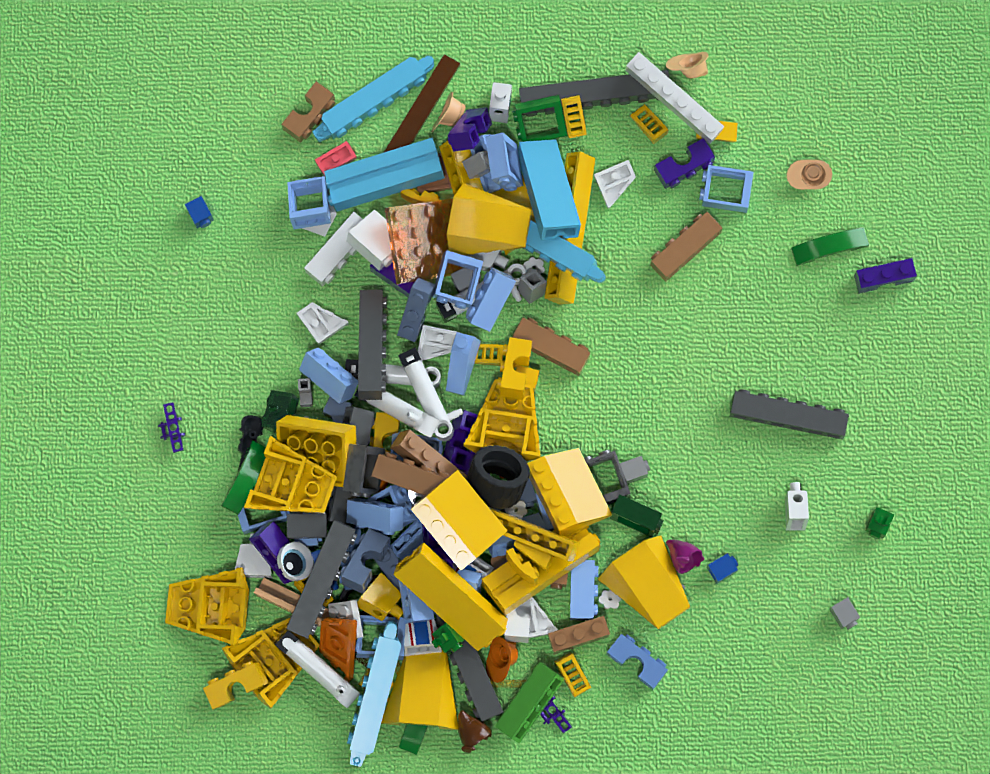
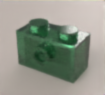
(278, 406)

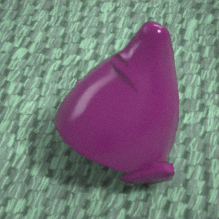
(684, 555)

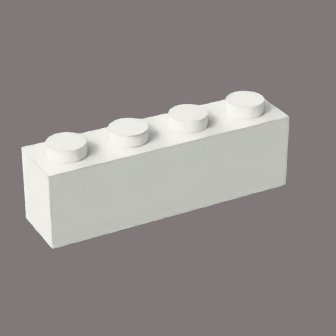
(333, 253)

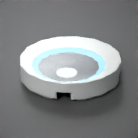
(295, 561)

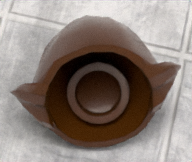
(471, 731)

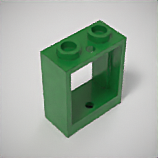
(538, 104)

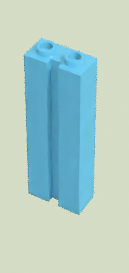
(383, 174)
(548, 189)

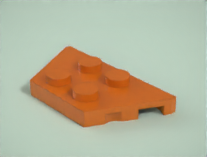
(339, 643)

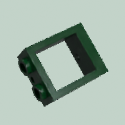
(636, 516)

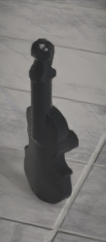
(250, 430)

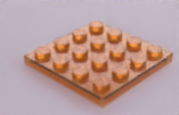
(419, 239)

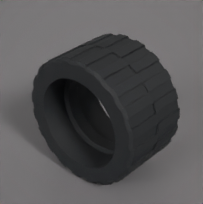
(502, 462)

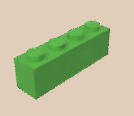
(529, 702)

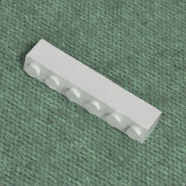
(674, 98)

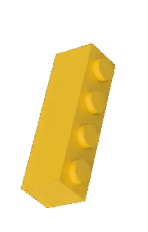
(455, 167)

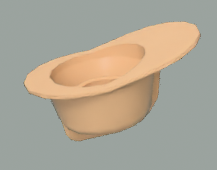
(689, 64)
(451, 112)
(809, 174)

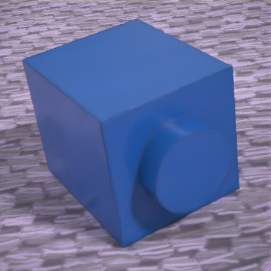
(199, 212)
(723, 568)

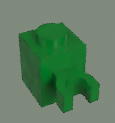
(879, 523)
(447, 639)

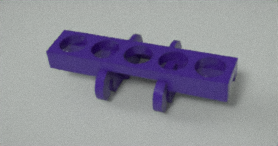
(169, 422)
(553, 717)

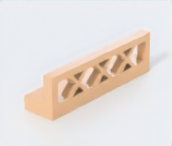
(282, 598)

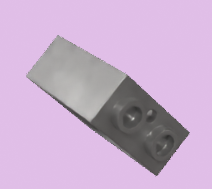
(605, 456)
(359, 469)

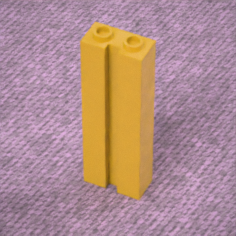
(511, 590)
(451, 597)

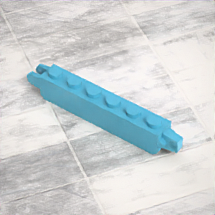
(373, 97)
(565, 255)
(375, 694)

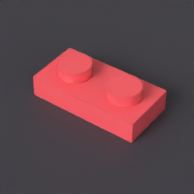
(336, 157)

